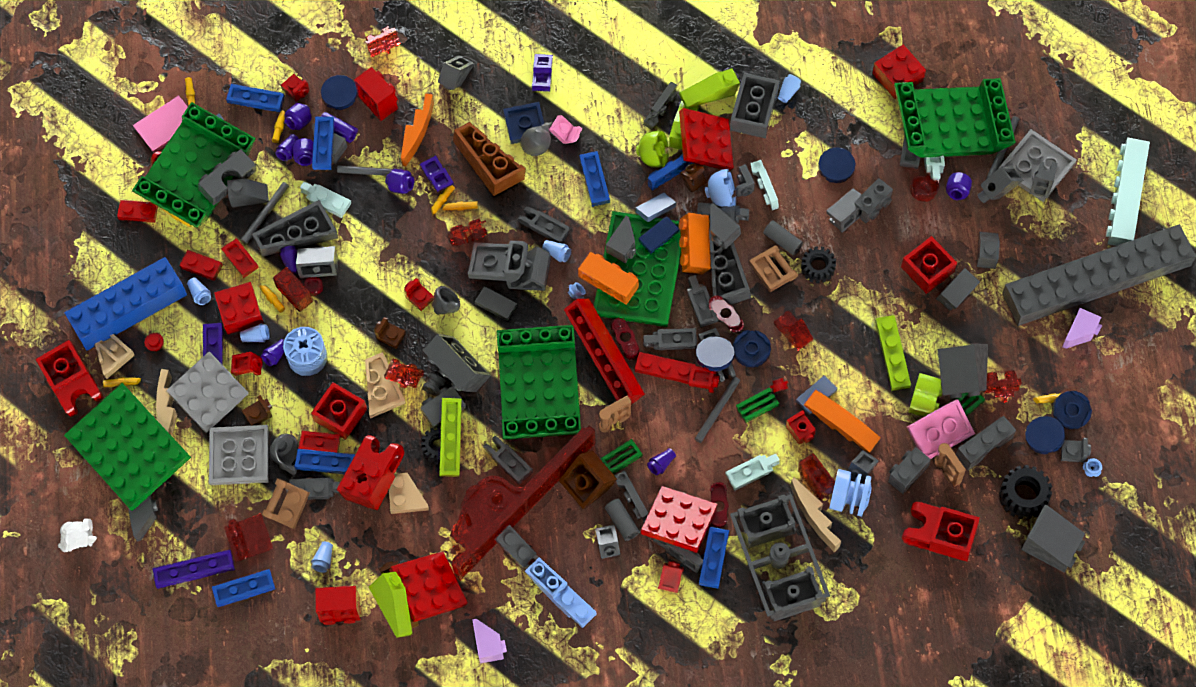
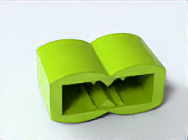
(925, 395)

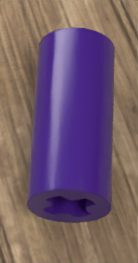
(342, 128)

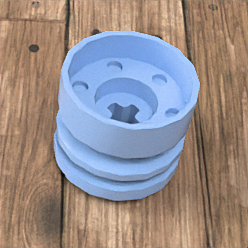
(305, 360)
(850, 492)

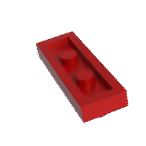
(663, 367)

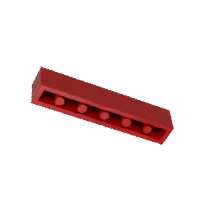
(603, 350)

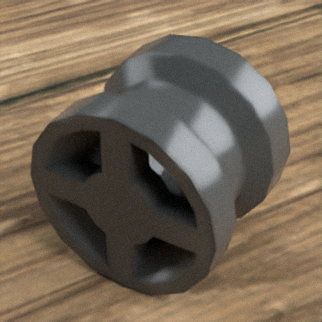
(433, 384)

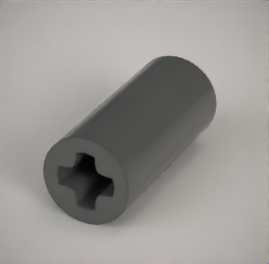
(783, 237)
(622, 519)

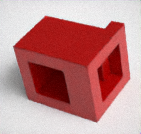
(800, 435)

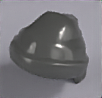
(536, 140)
(445, 301)
(284, 452)

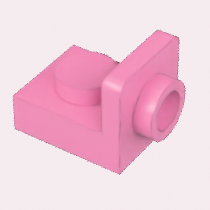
(565, 130)

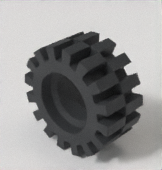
(822, 255)
(426, 445)

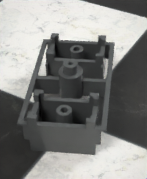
(772, 522)

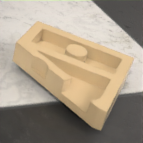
(112, 355)
(405, 495)

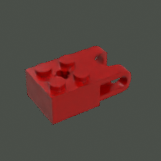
(71, 381)
(370, 473)
(939, 531)

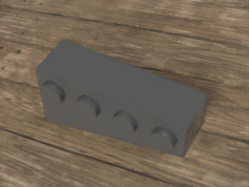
(298, 229)
(728, 274)

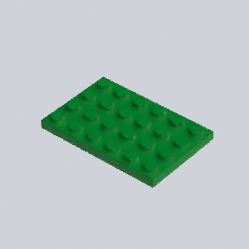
(655, 272)
(127, 446)

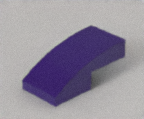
(542, 72)
(436, 174)

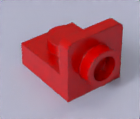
(295, 87)
(417, 294)
(246, 363)
(703, 378)
(671, 576)

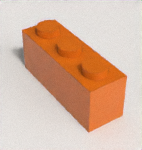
(695, 243)
(608, 277)

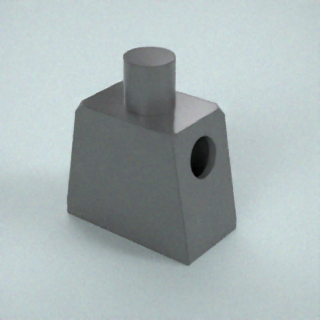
(999, 183)

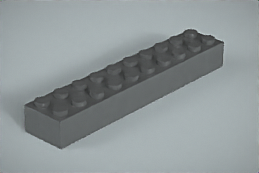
(1098, 275)

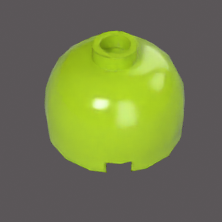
(652, 149)

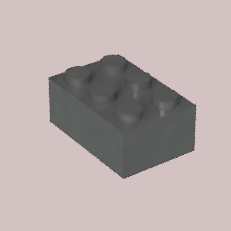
(754, 105)
(456, 363)

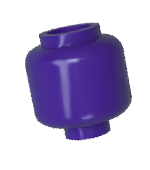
(297, 116)
(303, 151)
(400, 181)
(958, 186)

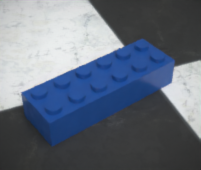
(126, 303)

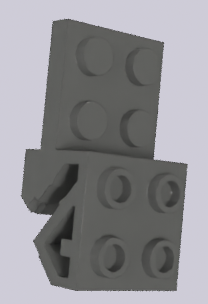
(511, 264)

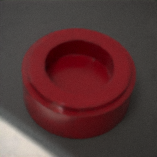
(314, 285)

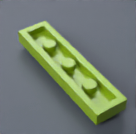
(893, 353)
(450, 437)

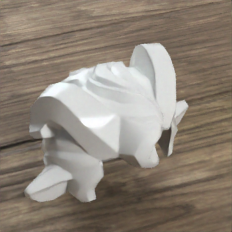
(76, 535)

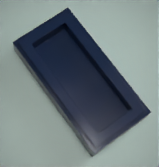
(658, 235)

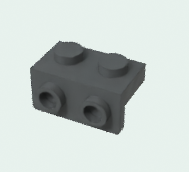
(873, 199)

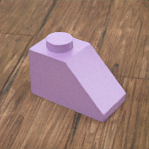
(1083, 328)
(488, 643)

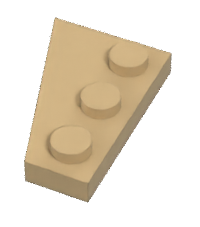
(382, 393)

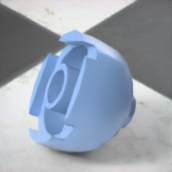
(721, 189)

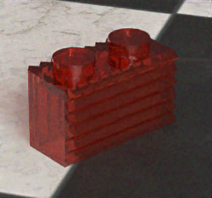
(293, 289)
(816, 476)

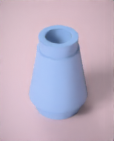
(789, 88)
(557, 250)
(199, 292)
(258, 333)
(322, 558)

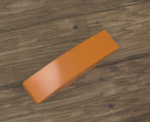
(415, 133)
(843, 421)

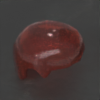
(924, 188)

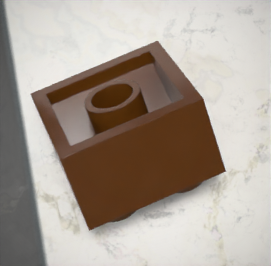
(587, 479)

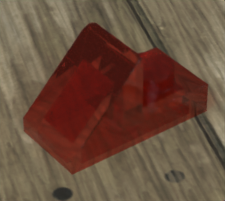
(794, 330)

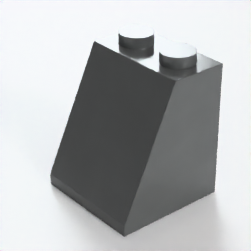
(963, 369)
(1054, 540)

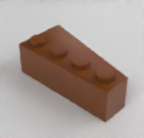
(487, 159)

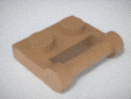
(769, 272)
(615, 412)
(951, 466)
(292, 504)

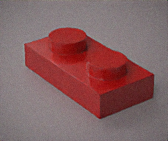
(137, 211)
(239, 258)
(201, 265)
(319, 441)

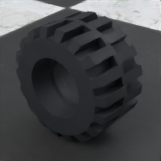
(1027, 477)

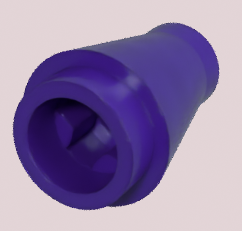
(284, 150)
(289, 257)
(273, 353)
(660, 462)

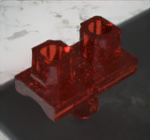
(382, 42)
(404, 374)
(1003, 388)

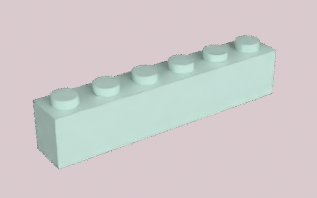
(1128, 192)

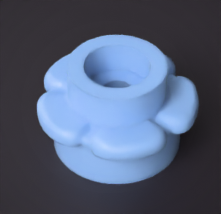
(576, 291)
(1092, 463)

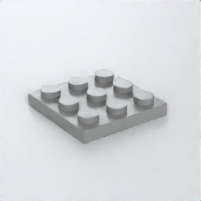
(1029, 155)
(207, 392)
(239, 455)

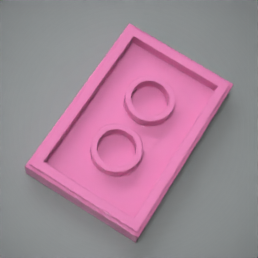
(161, 124)
(944, 425)

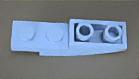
(560, 593)

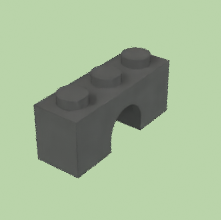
(236, 165)
(980, 445)

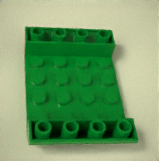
(955, 119)
(190, 154)
(538, 382)

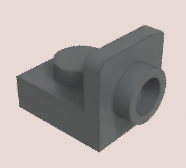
(746, 182)
(1075, 450)
(862, 464)
(607, 541)

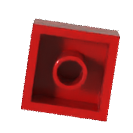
(898, 67)
(376, 93)
(929, 264)
(238, 308)
(339, 410)
(338, 604)

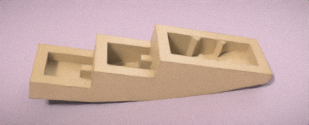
(165, 413)
(812, 509)

